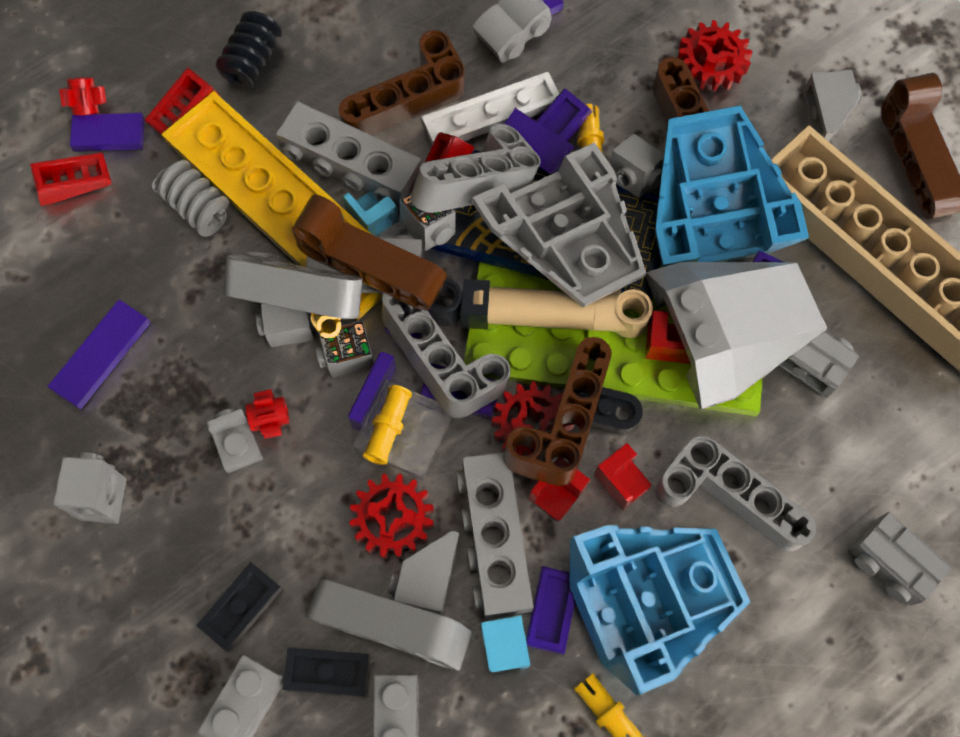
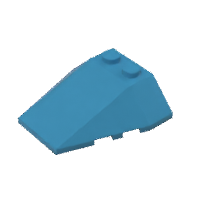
(722, 192)
(653, 598)

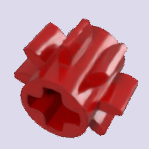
(82, 96)
(267, 414)

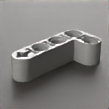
(456, 180)
(297, 287)
(438, 348)
(738, 500)
(390, 623)

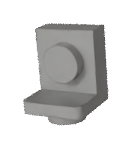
(234, 439)

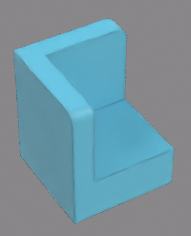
(371, 213)
(505, 644)

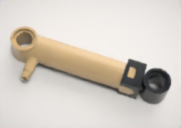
(487, 305)

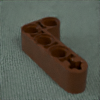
(676, 89)
(400, 90)
(920, 144)
(349, 250)
(571, 410)

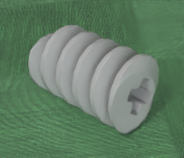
(192, 197)

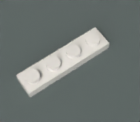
(480, 113)

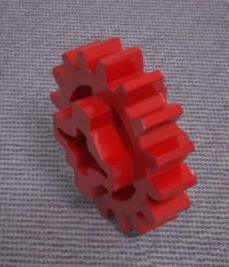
(715, 55)
(526, 405)
(374, 513)

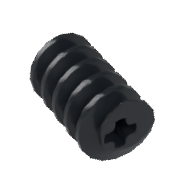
(247, 49)

